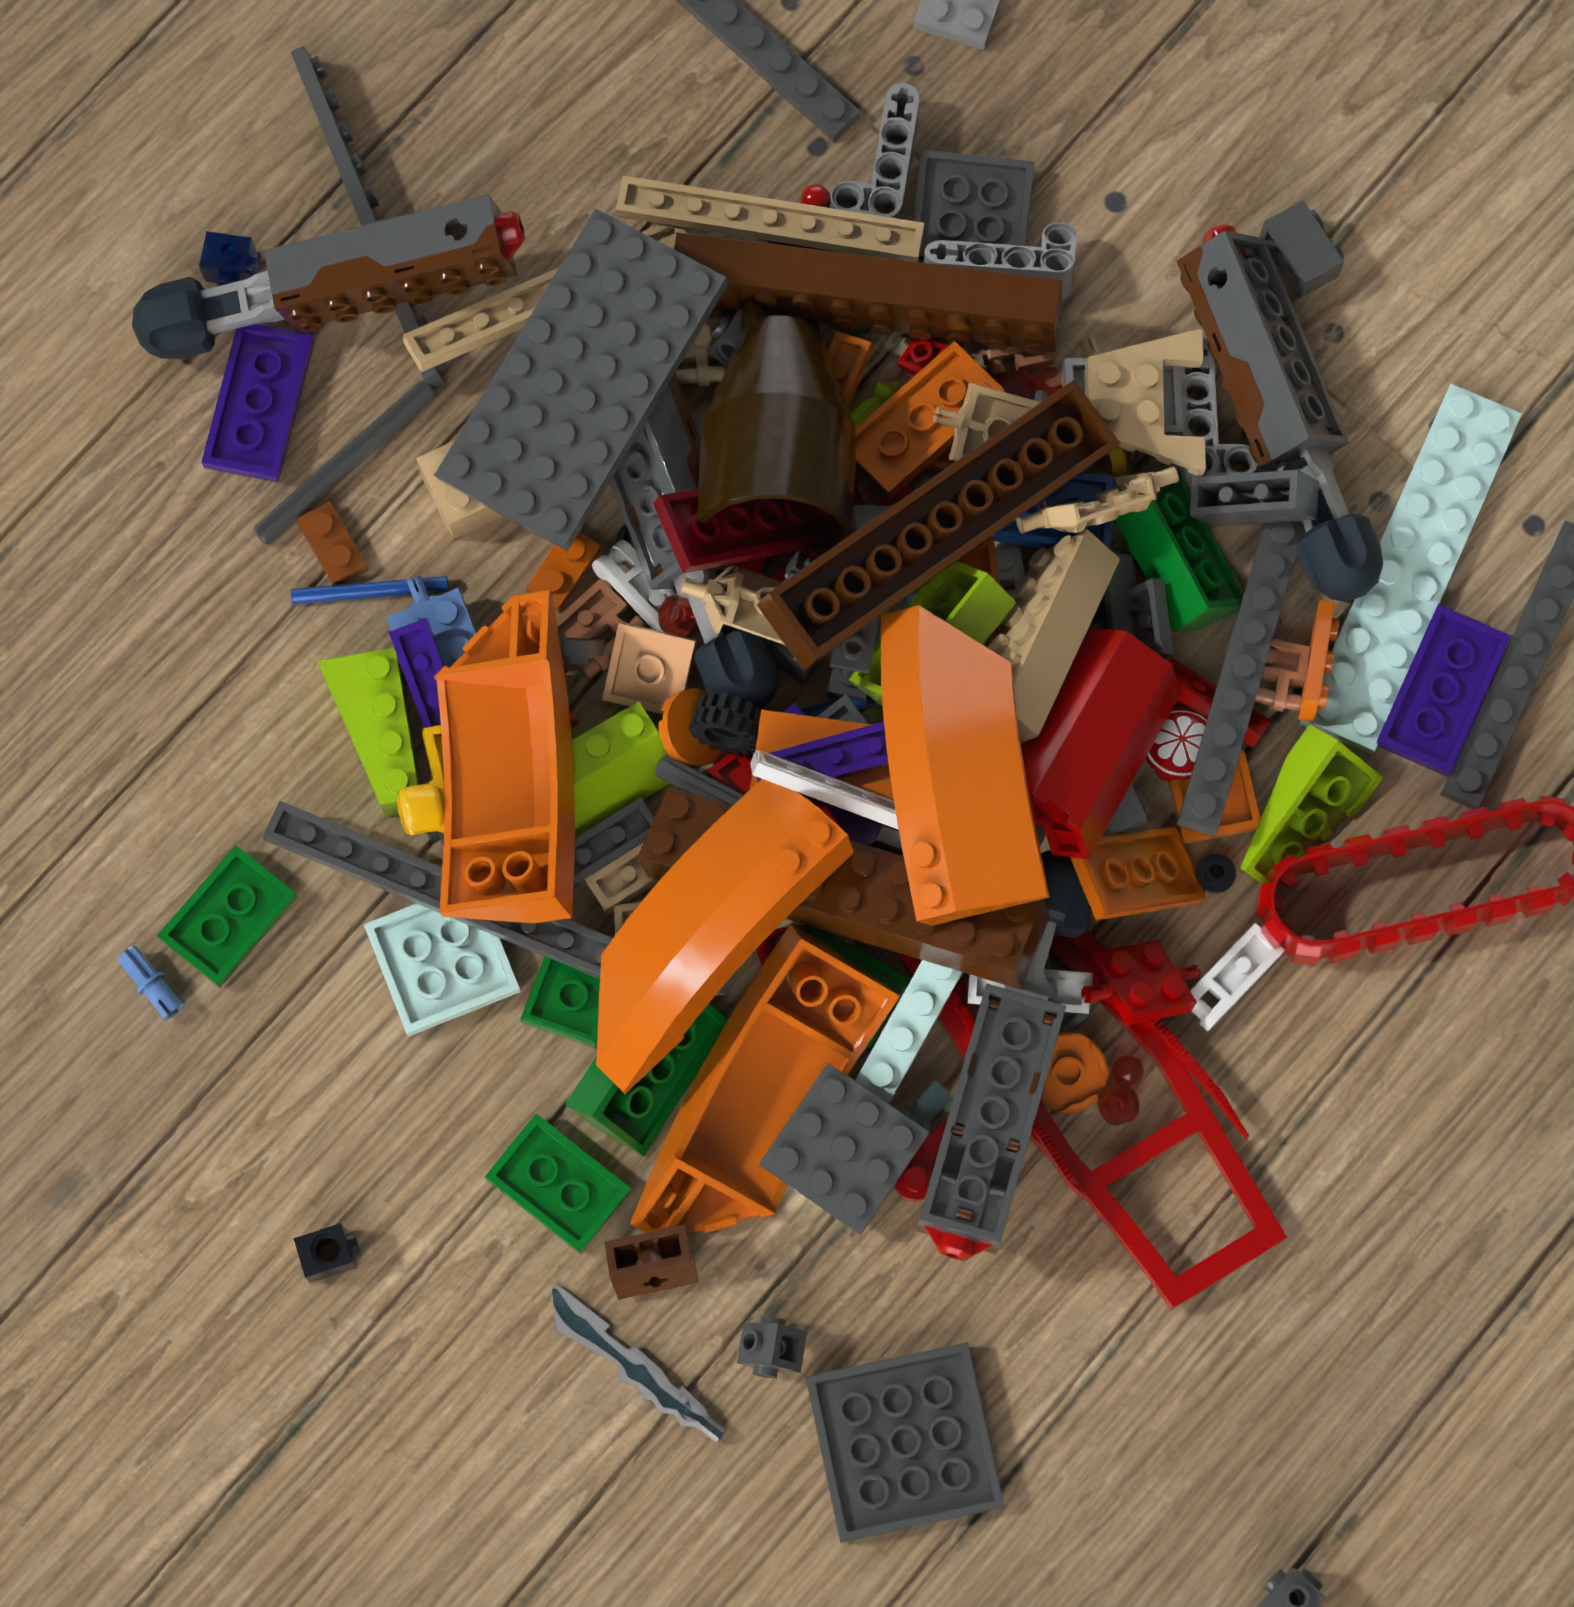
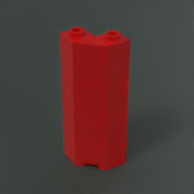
(1096, 738)

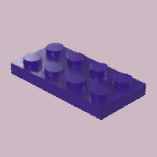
(258, 402)
(1443, 690)

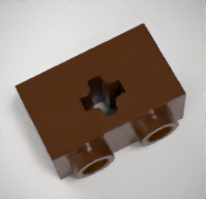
(651, 1262)

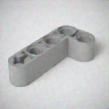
(887, 159)
(1052, 260)
(1204, 415)

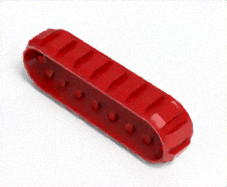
(1395, 841)

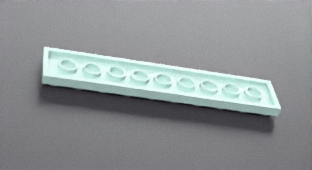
(1418, 561)

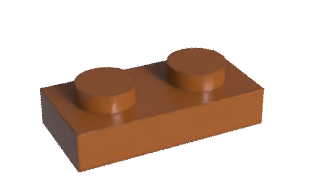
(332, 544)

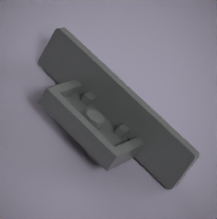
(1138, 608)

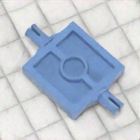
(447, 617)

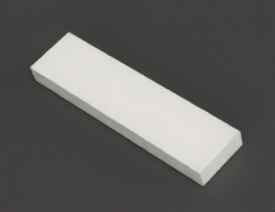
(824, 788)

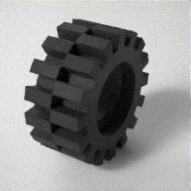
(726, 723)

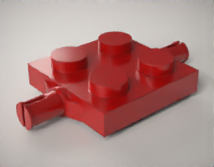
(1141, 982)

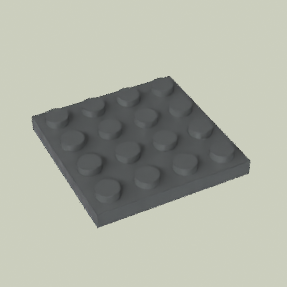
(904, 1442)

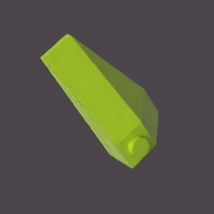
(1311, 795)

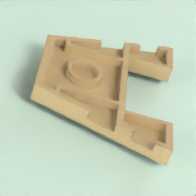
(1130, 396)

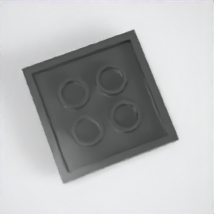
(973, 198)
(844, 1148)

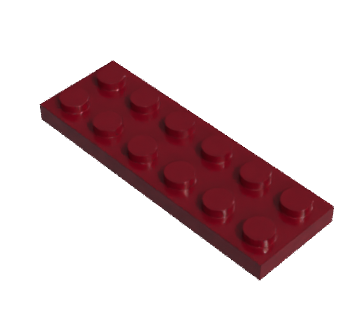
(740, 530)

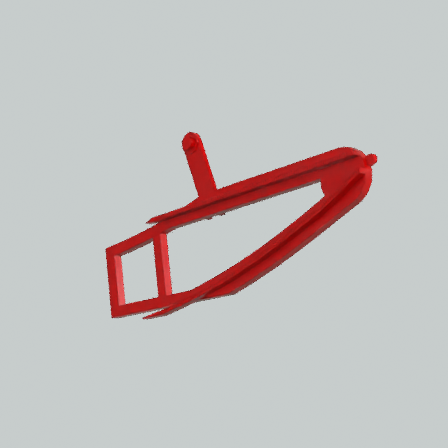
(1170, 1057)

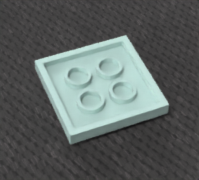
(438, 966)

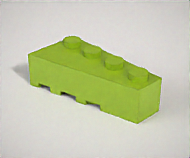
(376, 715)

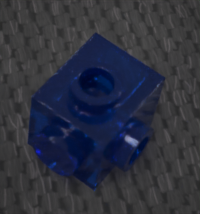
(228, 258)

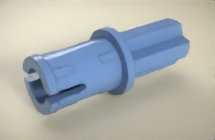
(150, 982)

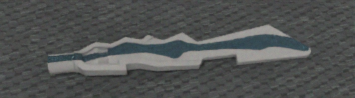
(635, 1368)

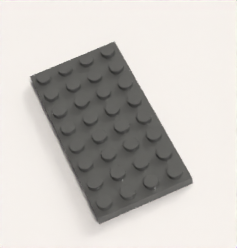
(581, 379)

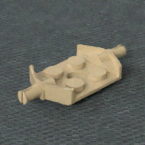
(1131, 494)
(734, 600)

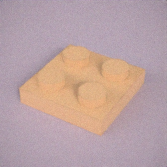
(647, 667)

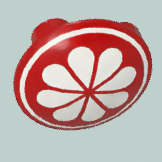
(1177, 745)

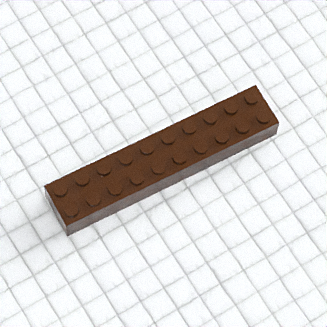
(884, 293)
(937, 525)
(871, 901)

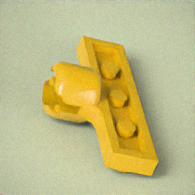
(423, 805)

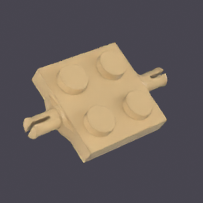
(981, 417)

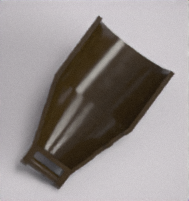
(779, 425)

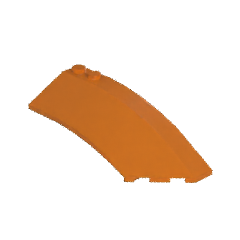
(508, 771)
(956, 771)
(708, 922)
(792, 1021)

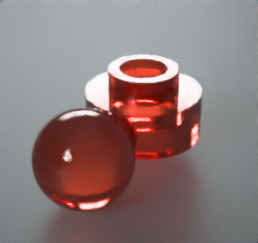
(676, 616)
(1119, 1101)

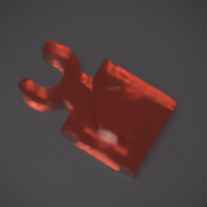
(1023, 385)

